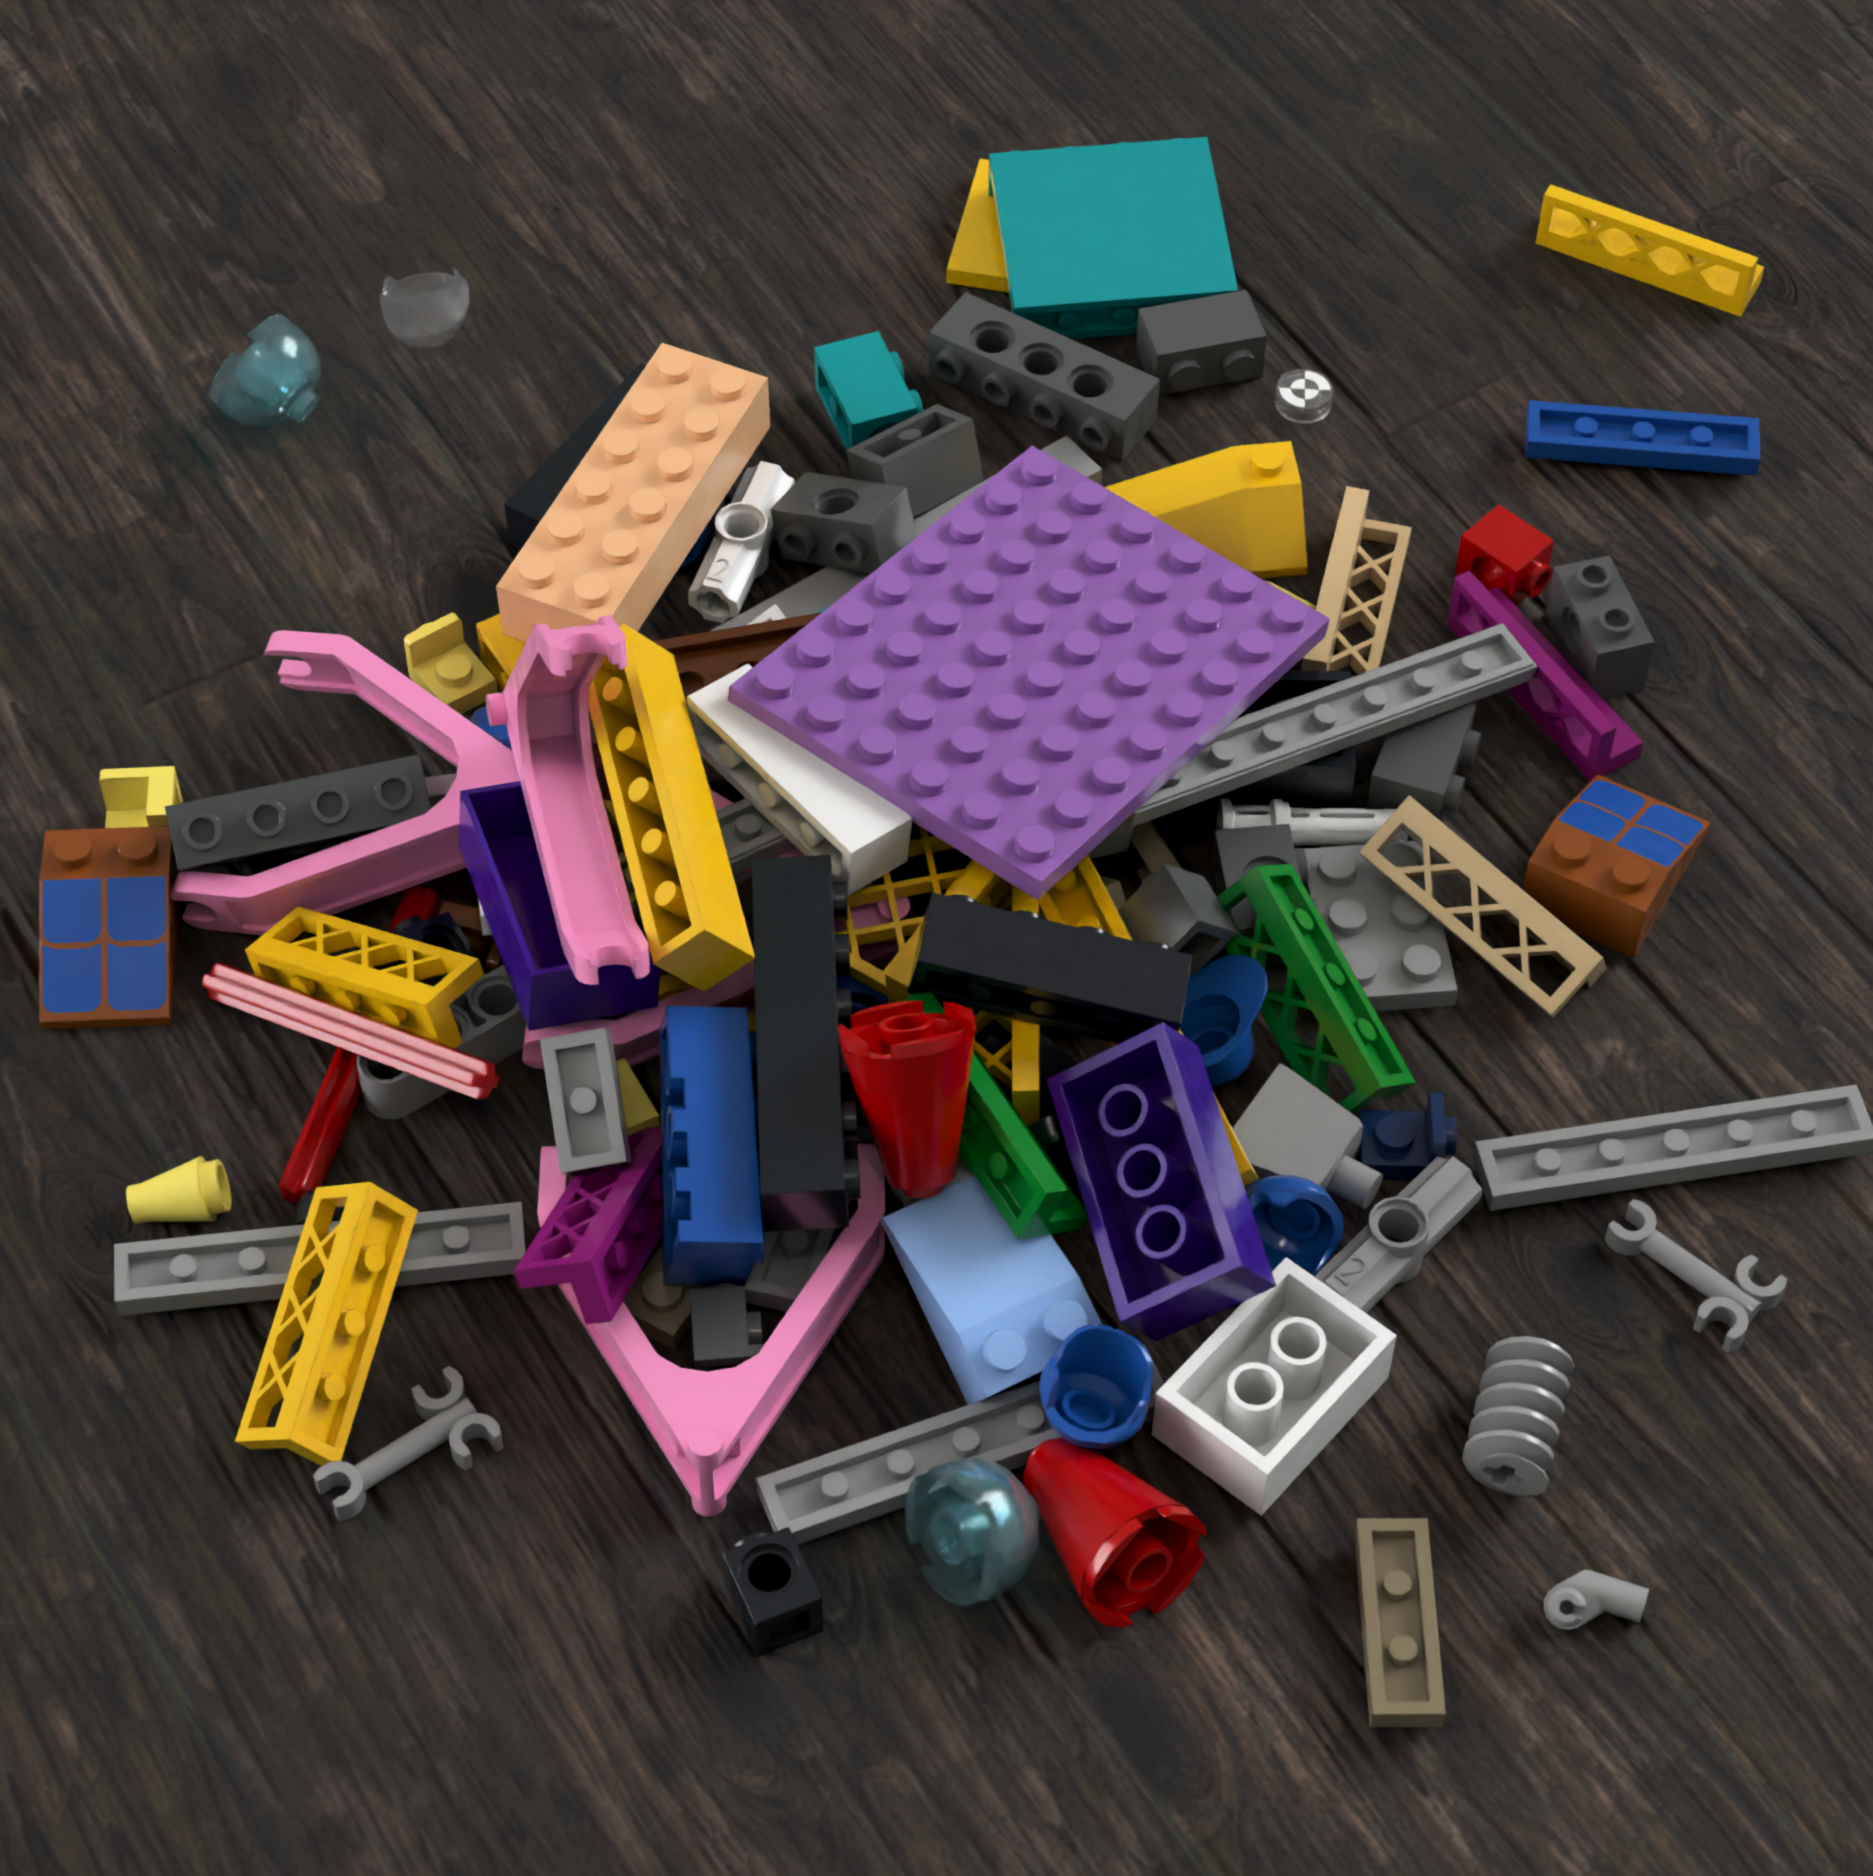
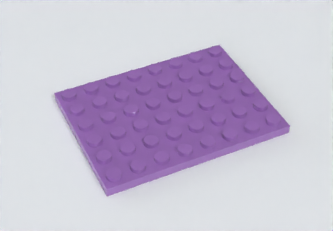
(1031, 668)

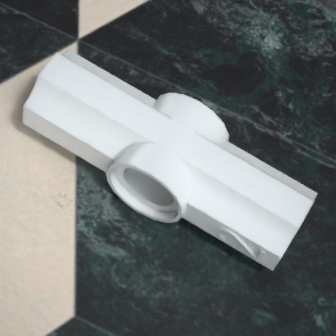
(740, 544)

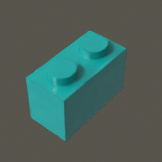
(862, 387)

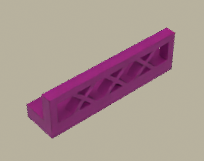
(1557, 693)
(609, 1225)

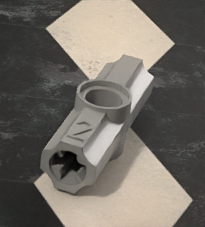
(1416, 1216)

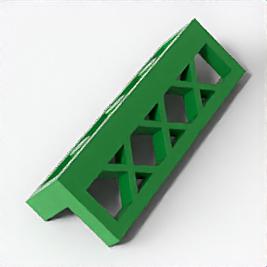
(1327, 988)
(1010, 1158)

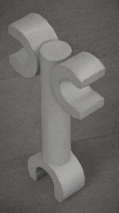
(1728, 1301)
(446, 1419)

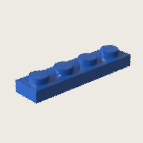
(1642, 437)

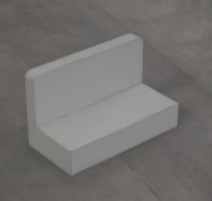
(585, 1101)

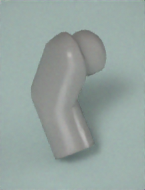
(1590, 1595)

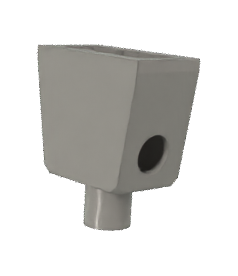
(1306, 1135)

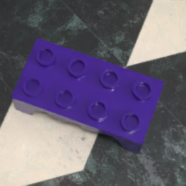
(515, 900)

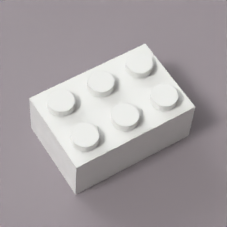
(1273, 1386)

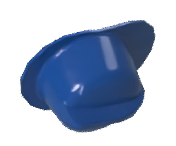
(1220, 1014)

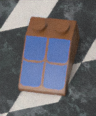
(1612, 863)
(107, 928)

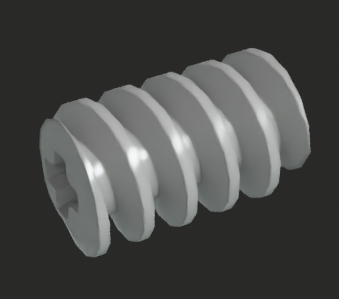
(1518, 1415)

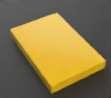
(977, 248)

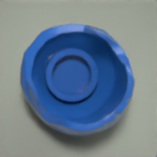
(1295, 1221)
(1097, 1387)

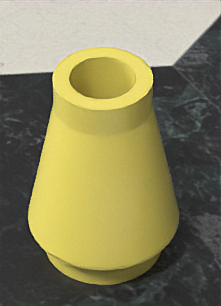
(183, 1194)

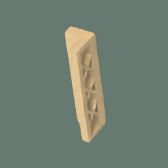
(1341, 576)
(1500, 893)

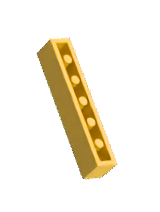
(667, 817)

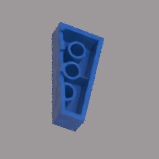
(709, 1147)

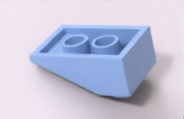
(987, 1296)

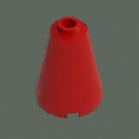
(912, 1087)
(1113, 1531)

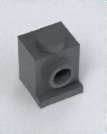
(723, 1328)

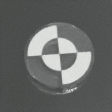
(1303, 395)

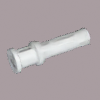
(1308, 826)

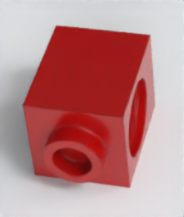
(1506, 555)

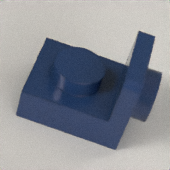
(1406, 1141)

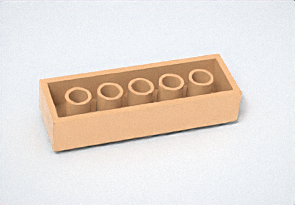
(638, 496)

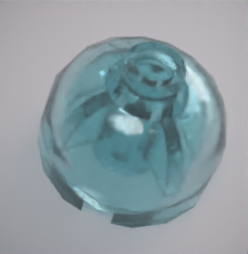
(271, 378)
(974, 1529)

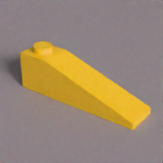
(1233, 502)

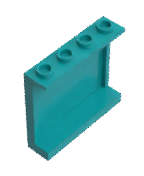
(1109, 232)

